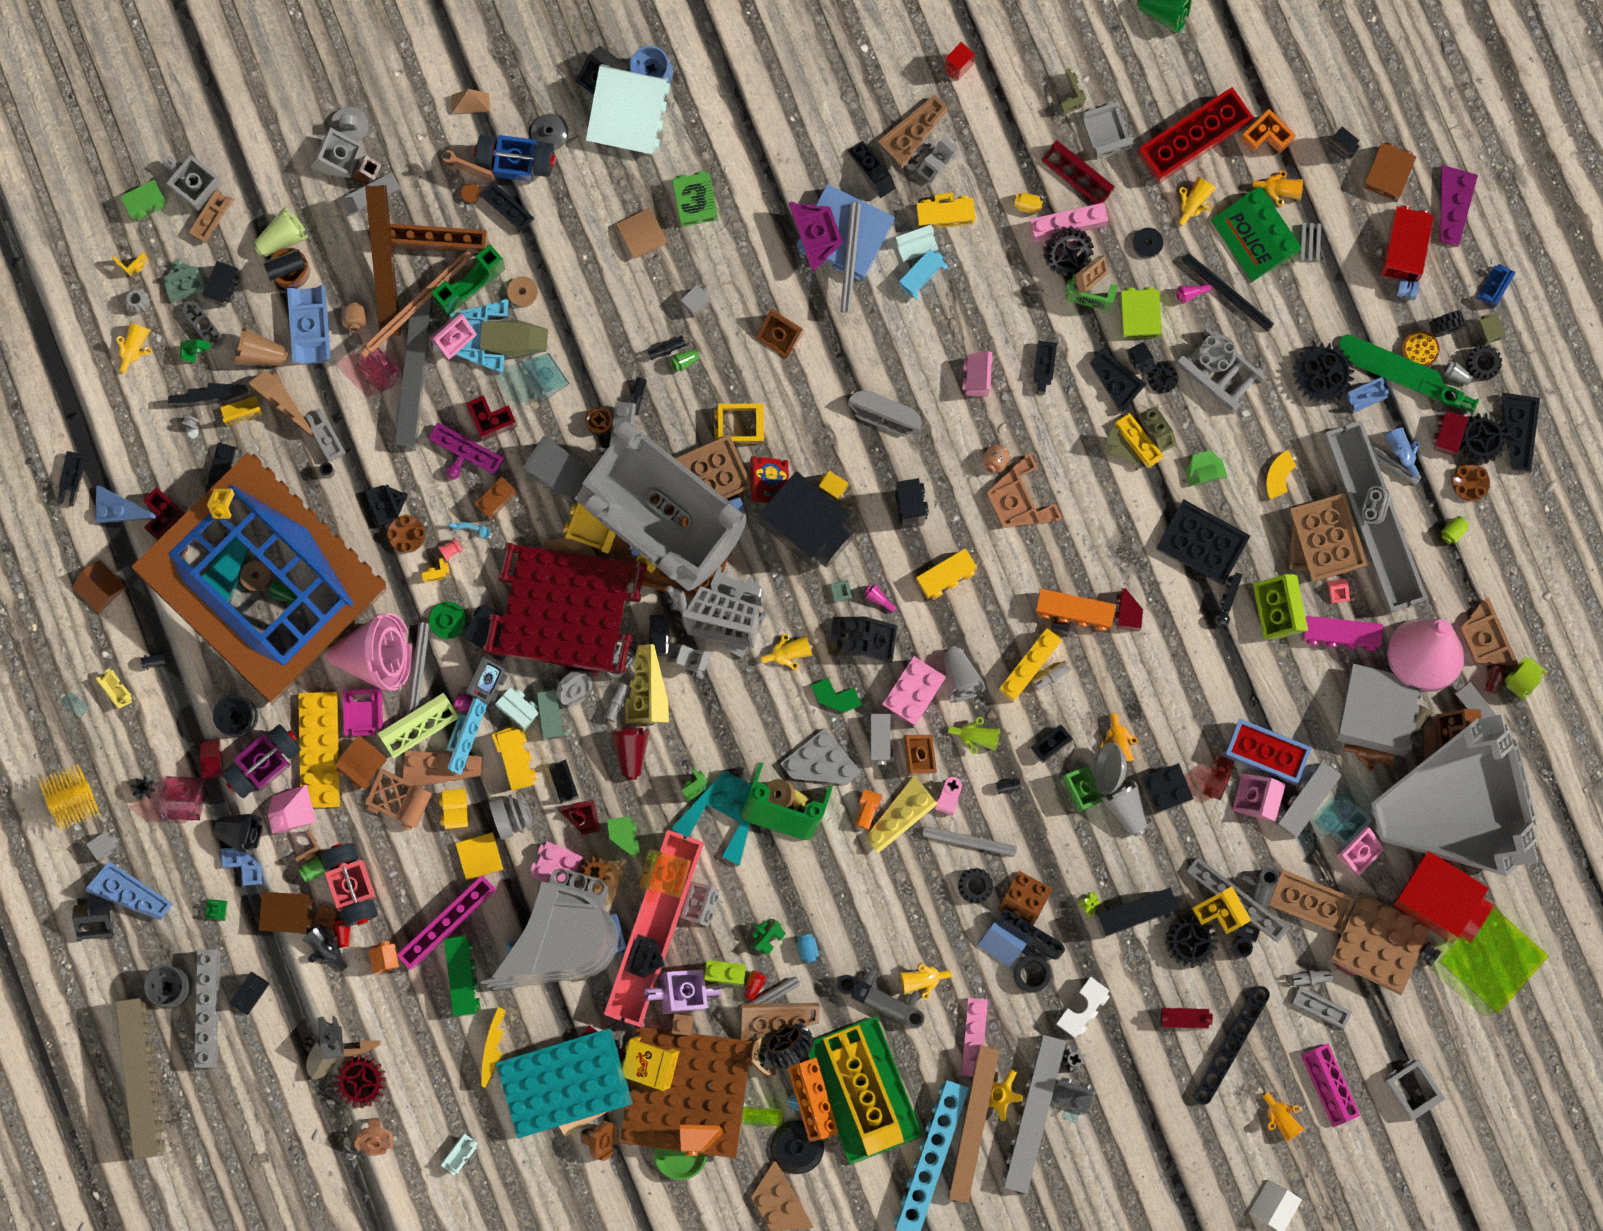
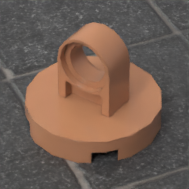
(374, 1139)

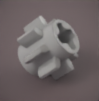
(1079, 1057)

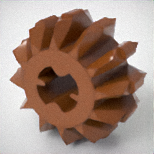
(594, 864)

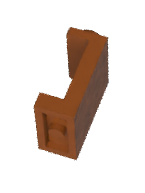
(1389, 171)

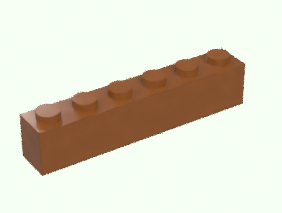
(438, 238)

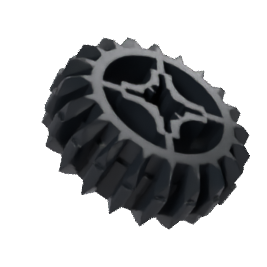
(1082, 242)
(1497, 434)
(1191, 933)
(788, 1046)

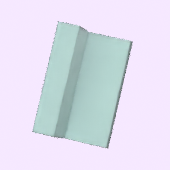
(916, 243)

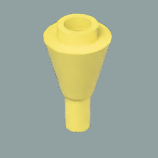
(800, 801)

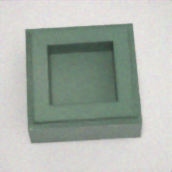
(840, 591)

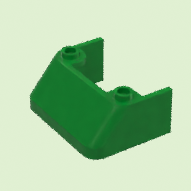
(778, 818)

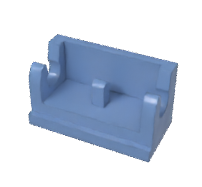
(1367, 395)

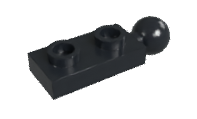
(1222, 618)

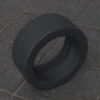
(1032, 959)

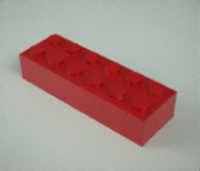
(1195, 135)

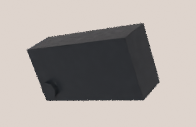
(1137, 912)

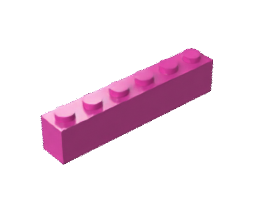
(446, 923)

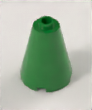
(1167, 12)

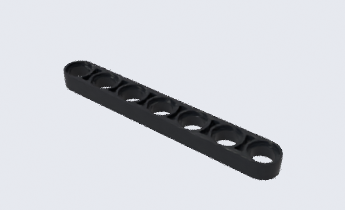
(1232, 1035)

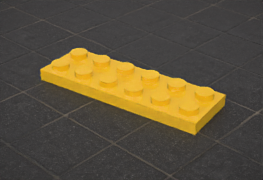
(319, 747)

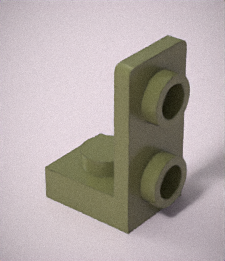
(1071, 104)
(1159, 428)
(1120, 448)

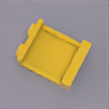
(588, 529)

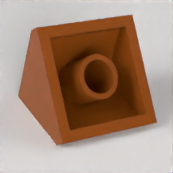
(779, 333)
(98, 586)
(919, 754)

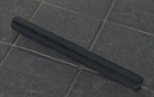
(1228, 292)

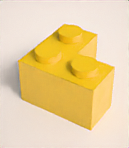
(1226, 908)

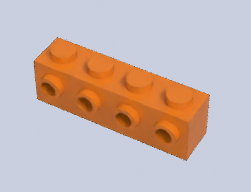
(1075, 609)
(812, 1099)

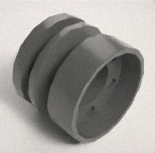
(158, 982)

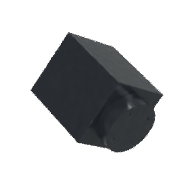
(807, 522)

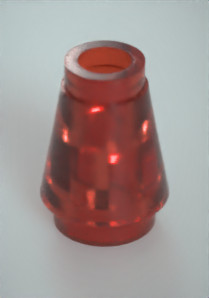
(1495, 678)

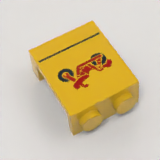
(649, 1064)

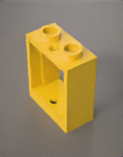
(741, 440)

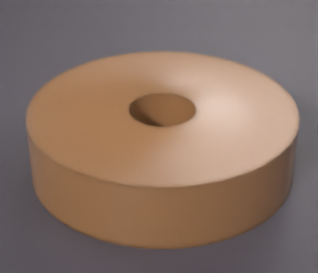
(522, 300)
(249, 570)
(787, 792)

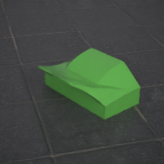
(1205, 468)

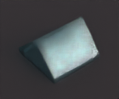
(545, 375)

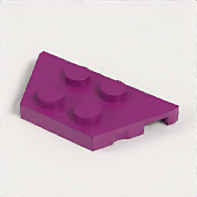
(817, 231)

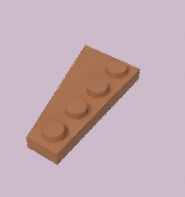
(431, 768)

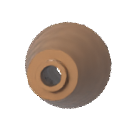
(258, 350)

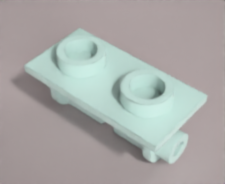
(461, 1150)

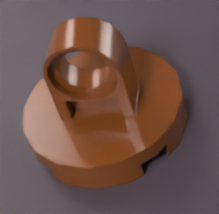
(600, 1139)

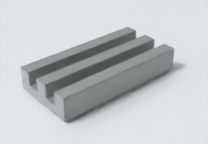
(1311, 227)

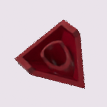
(582, 816)

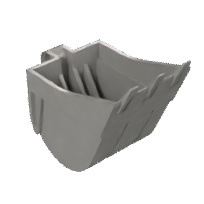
(564, 938)

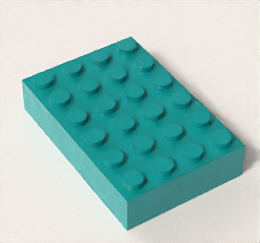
(564, 1083)

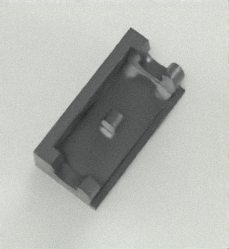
(331, 1038)

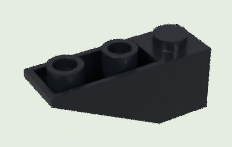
(872, 169)

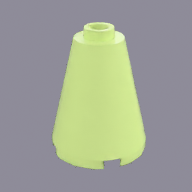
(280, 233)

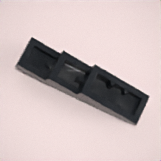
(215, 393)

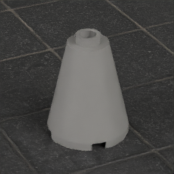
(961, 676)
(1127, 808)

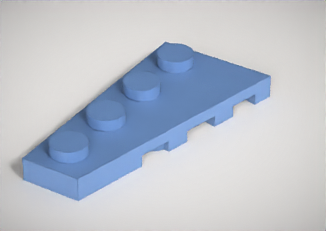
(127, 891)

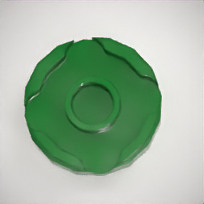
(447, 620)

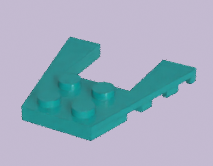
(726, 797)

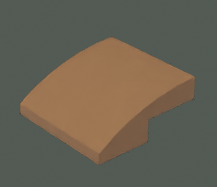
(641, 233)

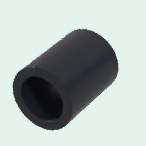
(327, 475)
(1060, 629)

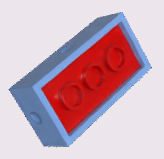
(1267, 752)

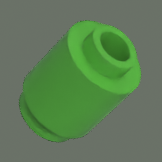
(312, 869)

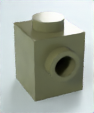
(1490, 328)

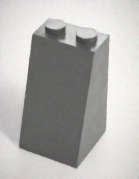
(556, 469)

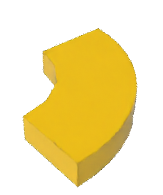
(1278, 474)

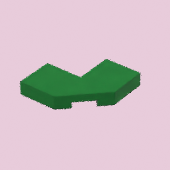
(842, 702)

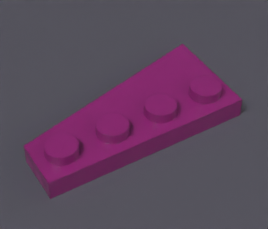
(1456, 196)

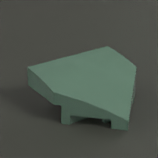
(183, 281)

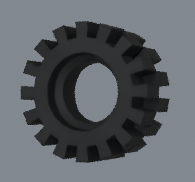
(1447, 323)
(1476, 370)
(975, 897)

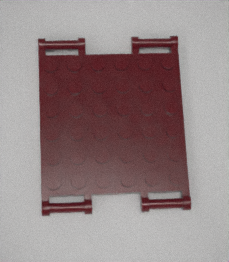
(565, 608)

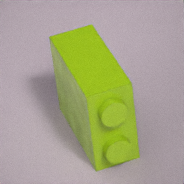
(1140, 313)
(725, 973)

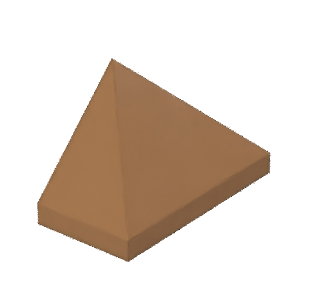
(470, 102)

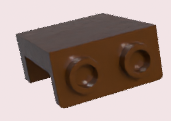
(285, 912)

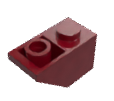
(1129, 613)

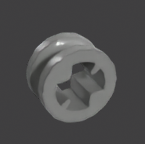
(190, 422)

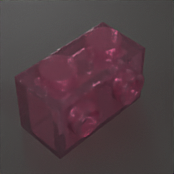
(379, 370)

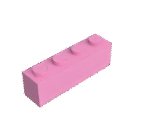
(1084, 218)

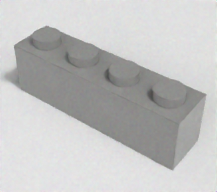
(1308, 800)

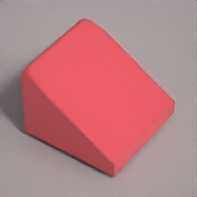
(1338, 590)

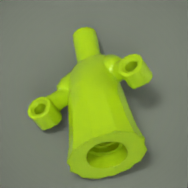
(970, 735)

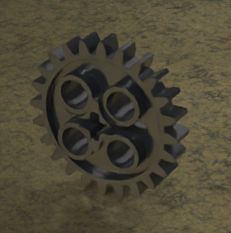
(1307, 377)

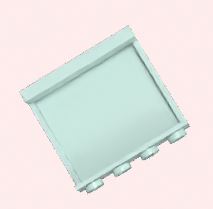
(627, 109)

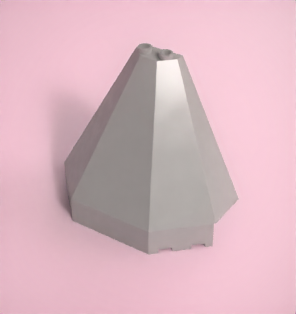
(1465, 802)

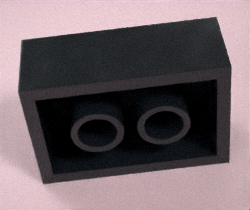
(910, 503)

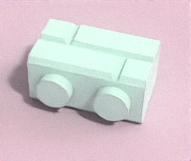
(518, 709)

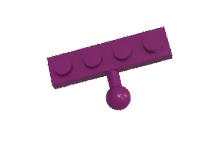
(465, 450)

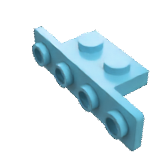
(464, 735)

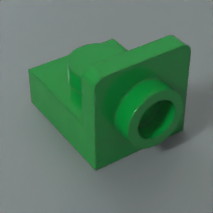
(190, 348)

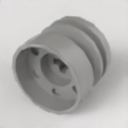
(511, 815)

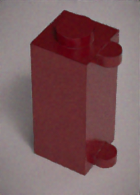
(1186, 1018)

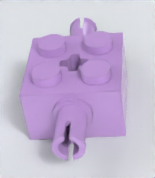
(673, 998)

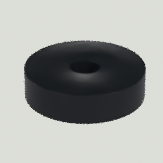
(1148, 251)

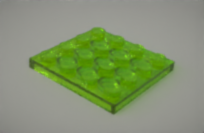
(1495, 961)

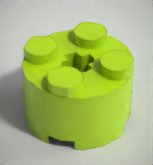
(1526, 678)

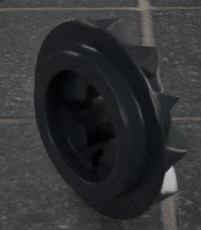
(1157, 384)

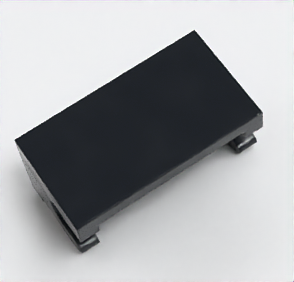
(563, 782)

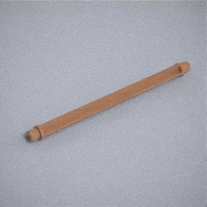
(414, 304)

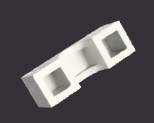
(1074, 1023)

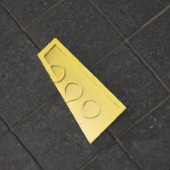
(904, 811)

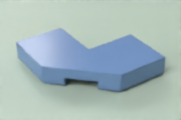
(250, 868)

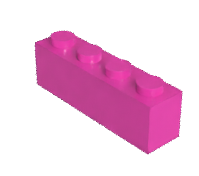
(1344, 633)

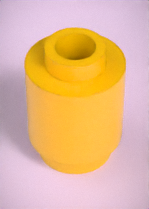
(1028, 203)

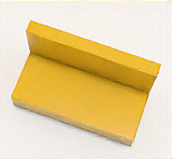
(241, 411)

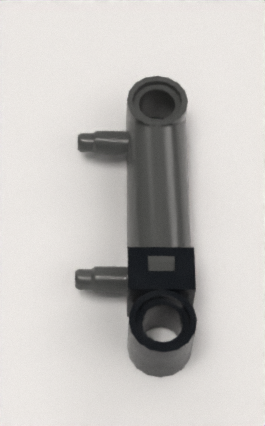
(1262, 895)
(882, 1002)

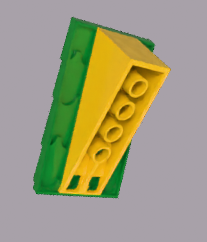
(865, 1091)

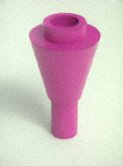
(1187, 293)
(875, 595)

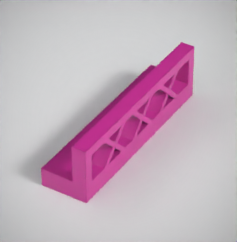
(1328, 1086)

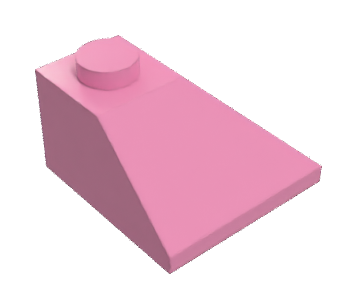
(291, 810)

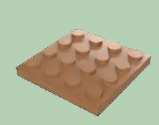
(1380, 944)

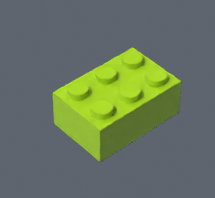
(1280, 606)

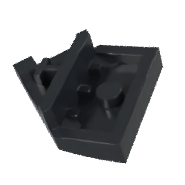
(385, 503)
(645, 957)

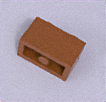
(495, 498)

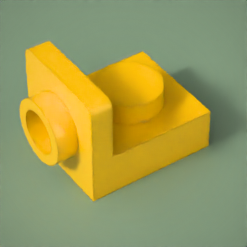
(219, 503)
(433, 574)

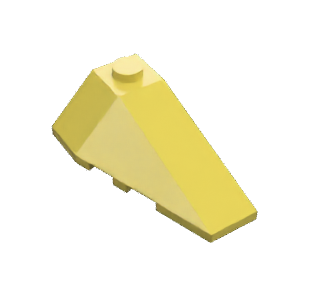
(648, 695)

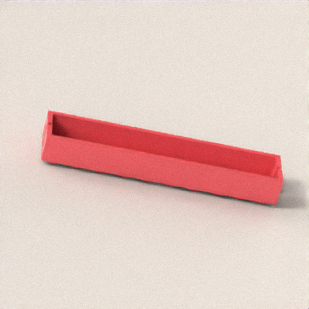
(657, 921)

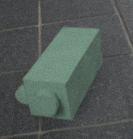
(550, 714)

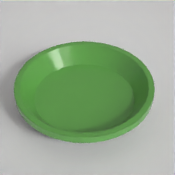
(678, 1165)

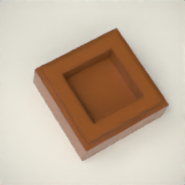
(325, 916)

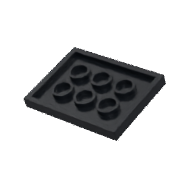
(1203, 542)

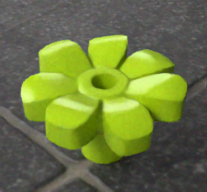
(1090, 904)

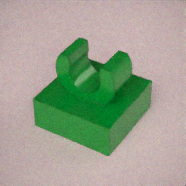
(216, 909)

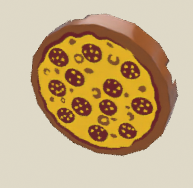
(1421, 348)

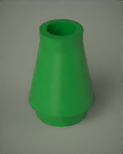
(281, 592)

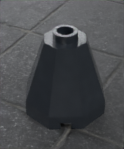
(239, 831)

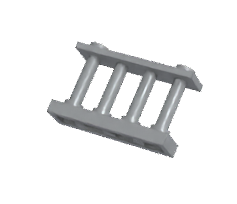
(1216, 388)

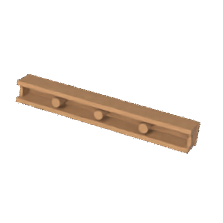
(973, 1124)

